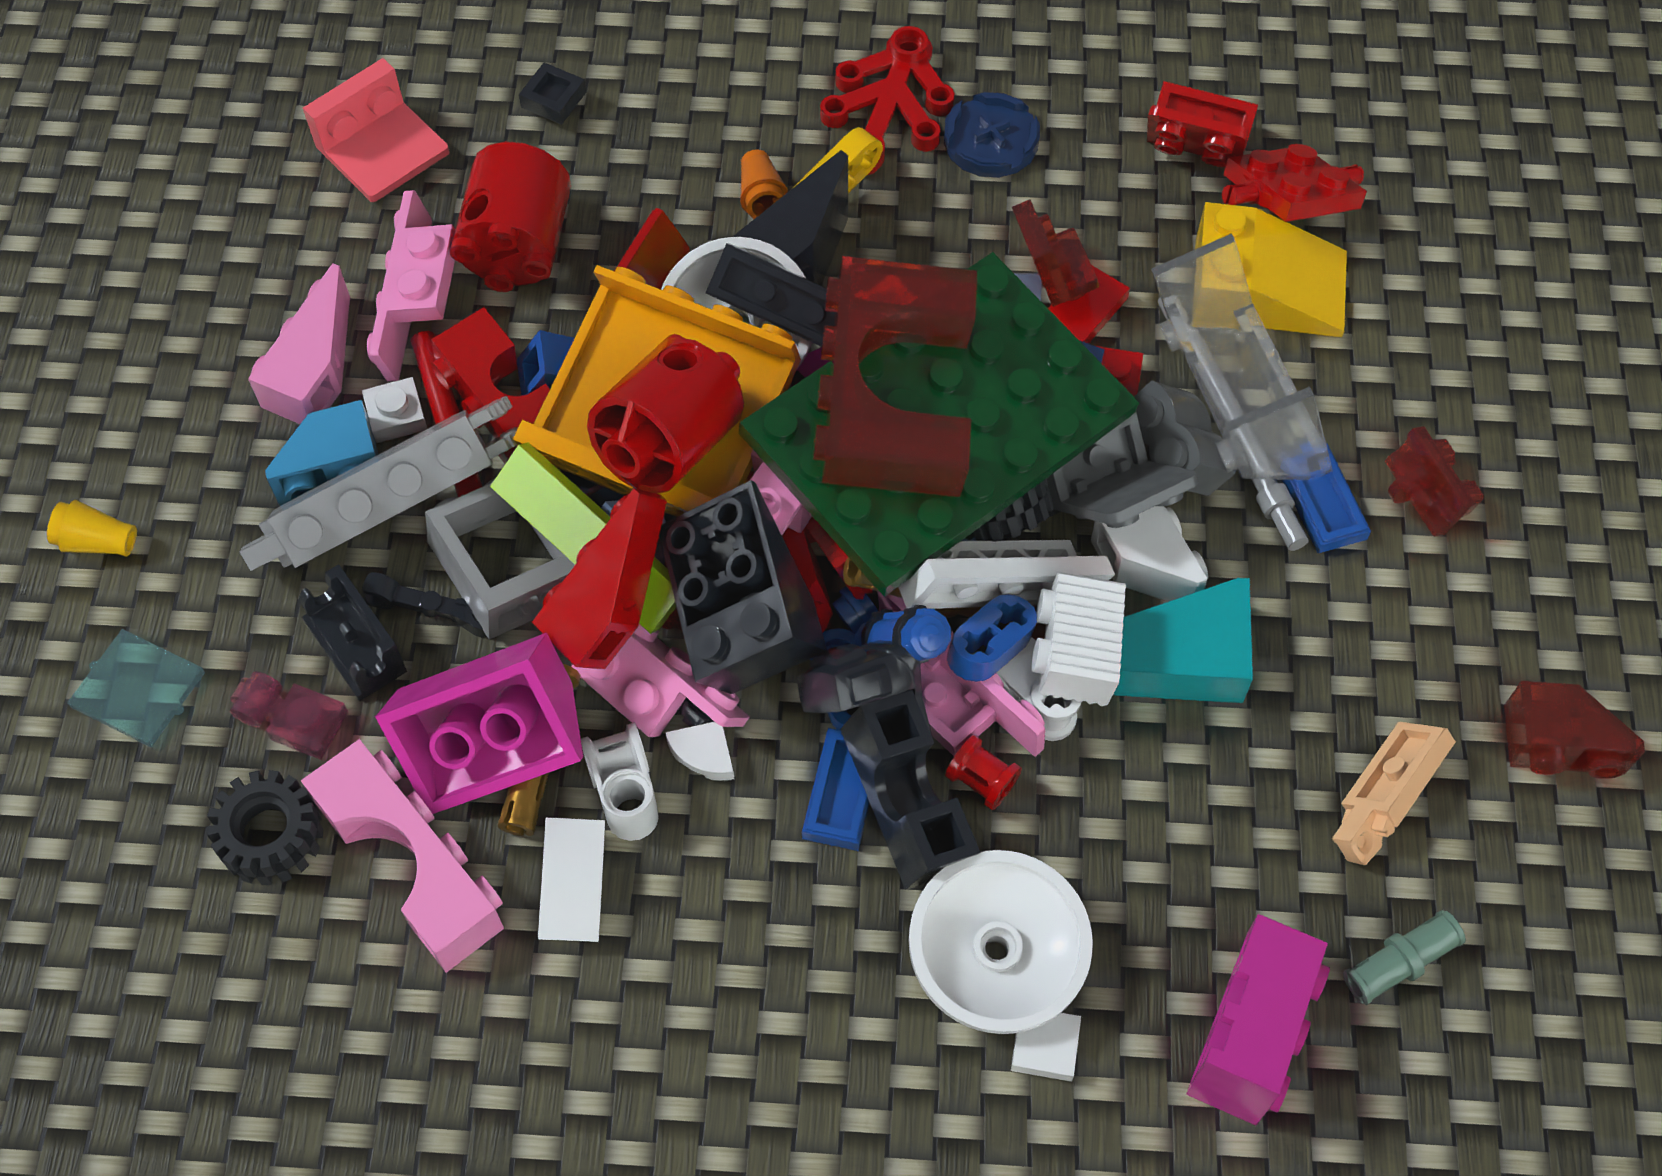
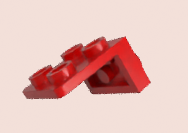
(1200, 124)

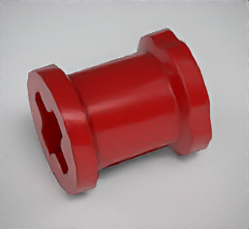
(983, 772)

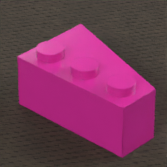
(1260, 1021)

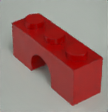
(473, 361)

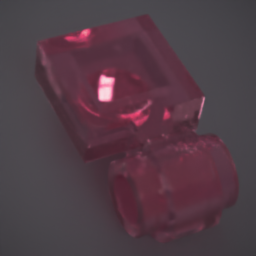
(301, 721)

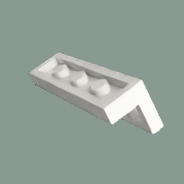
(982, 570)

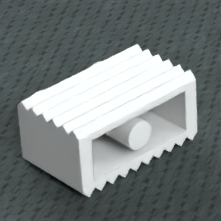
(1081, 638)

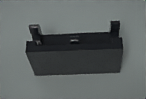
(352, 635)

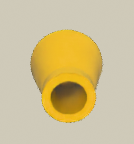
(87, 530)

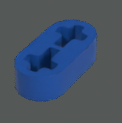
(984, 630)

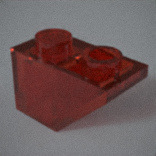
(1567, 730)

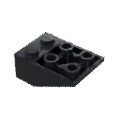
(738, 592)

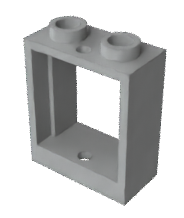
(510, 602)

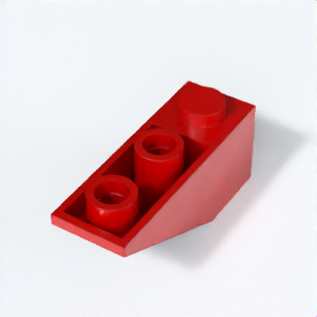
(605, 591)

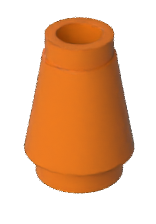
(759, 183)

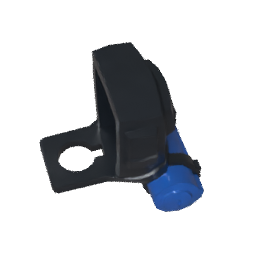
(878, 664)

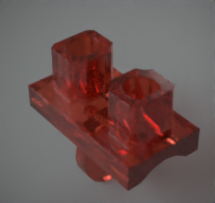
(1429, 482)

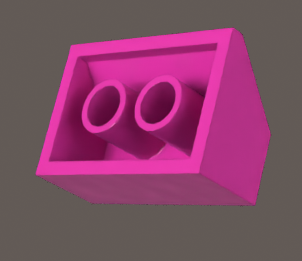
(485, 724)

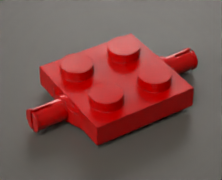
(1293, 183)

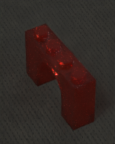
(863, 436)

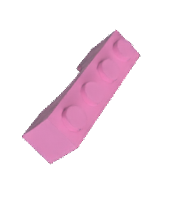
(445, 905)

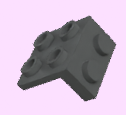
(1116, 480)

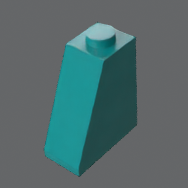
(1190, 647)

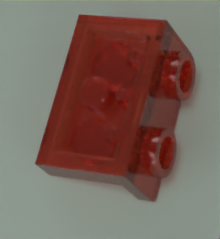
(1057, 256)

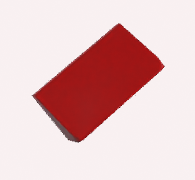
(655, 249)

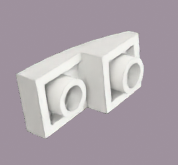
(571, 879)

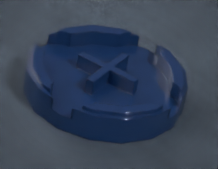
(991, 135)

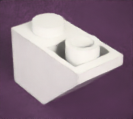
(1152, 555)

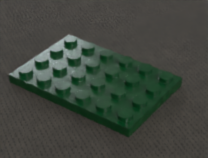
(1031, 407)

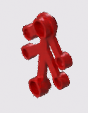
(905, 53)

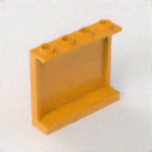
(618, 333)

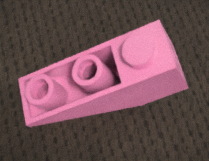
(308, 357)

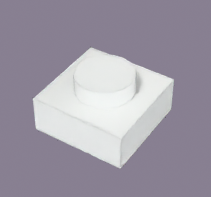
(394, 410)

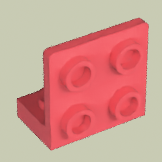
(372, 132)

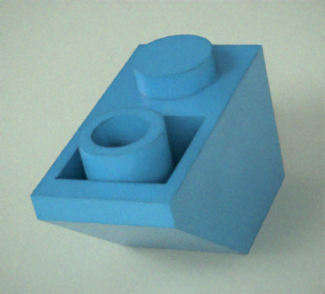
(321, 449)

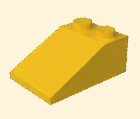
(1290, 273)

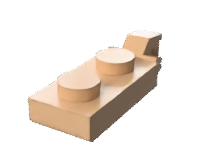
(1390, 787)

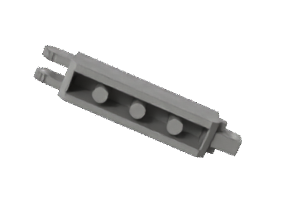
(379, 488)

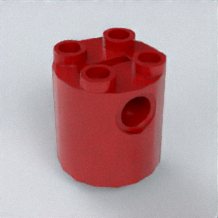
(511, 215)
(666, 414)

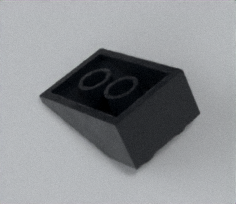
(808, 219)

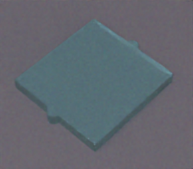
(136, 687)

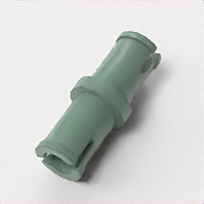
(1404, 957)

